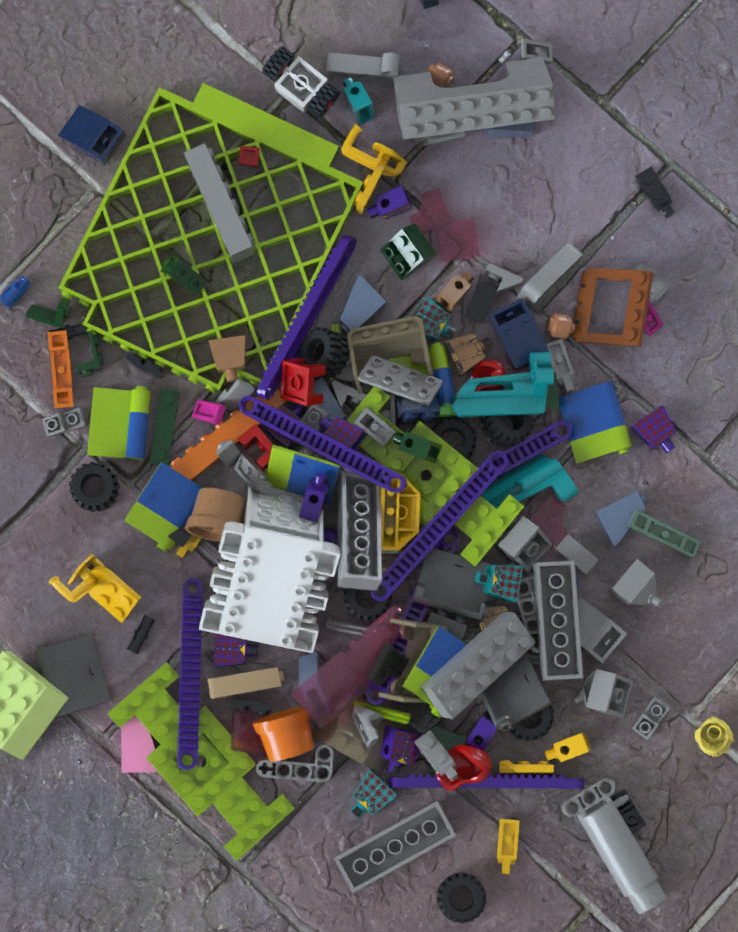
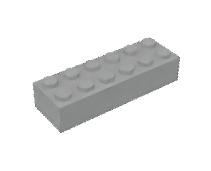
(221, 207)
(359, 532)
(557, 620)
(478, 664)
(394, 846)

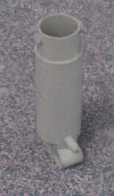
(617, 845)

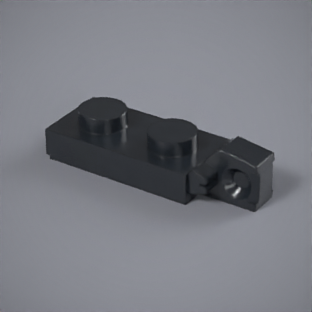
(655, 191)

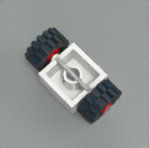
(300, 83)

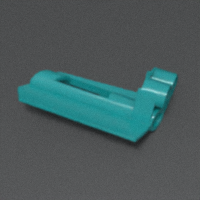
(522, 394)
(531, 479)

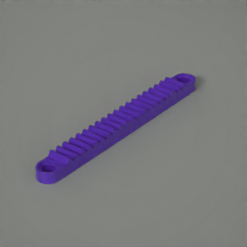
(307, 315)
(323, 444)
(532, 447)
(440, 525)
(415, 612)
(189, 674)
(491, 782)

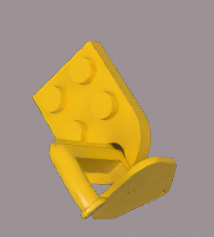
(378, 165)
(102, 586)

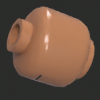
(441, 75)
(559, 326)

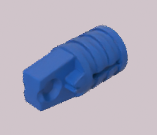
(14, 292)

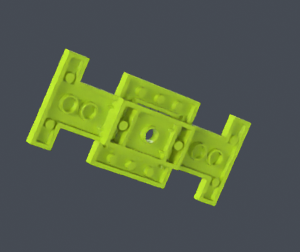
(449, 473)
(218, 780)

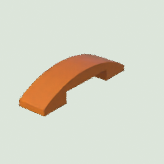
(61, 369)

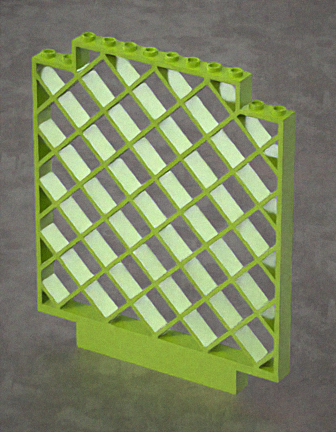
(262, 131)

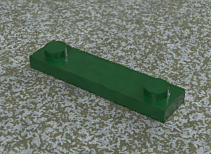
(164, 427)

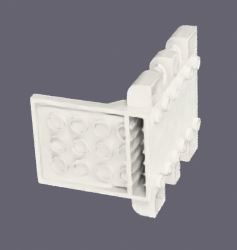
(271, 574)

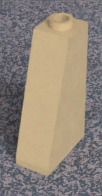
(245, 683)

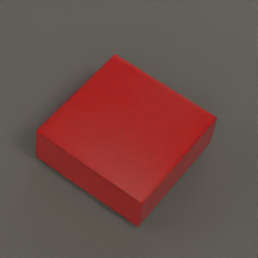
(249, 156)

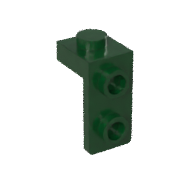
(183, 274)
(48, 316)
(88, 368)

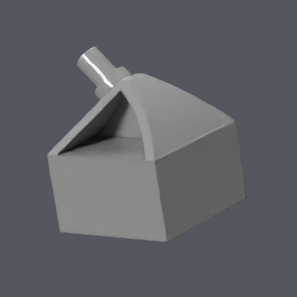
(524, 543)
(637, 586)
(605, 693)

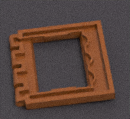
(636, 307)

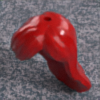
(487, 369)
(471, 766)

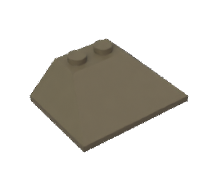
(345, 737)

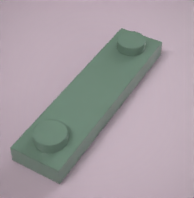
(664, 533)

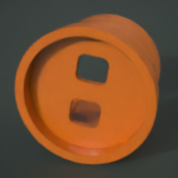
(285, 733)

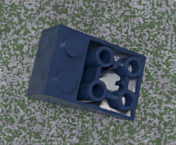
(92, 134)
(517, 332)
(409, 410)

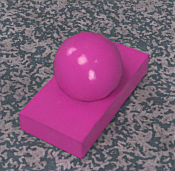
(209, 412)

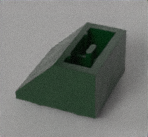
(408, 251)

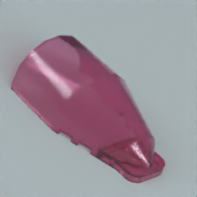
(344, 676)

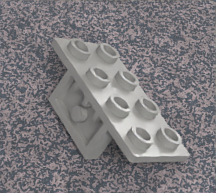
(400, 380)

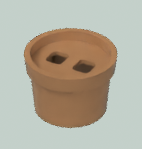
(212, 511)

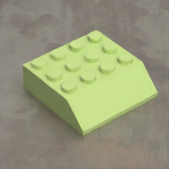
(26, 705)

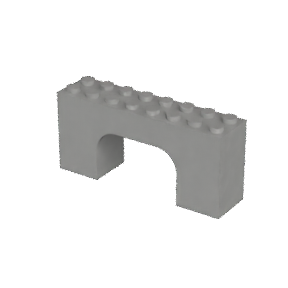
(435, 110)

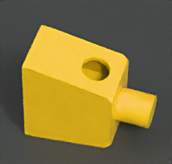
(577, 745)

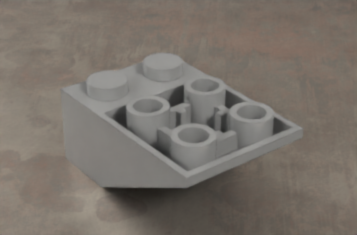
(597, 632)

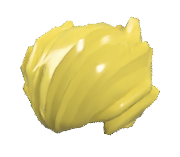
(714, 737)

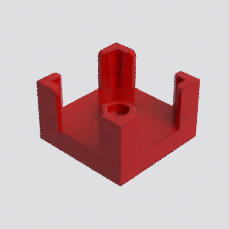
(298, 381)
(253, 435)

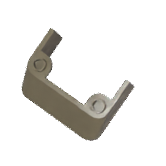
(388, 341)
(418, 635)

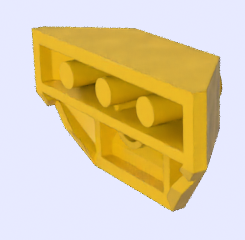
(399, 516)

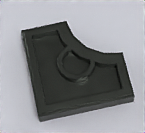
(387, 664)

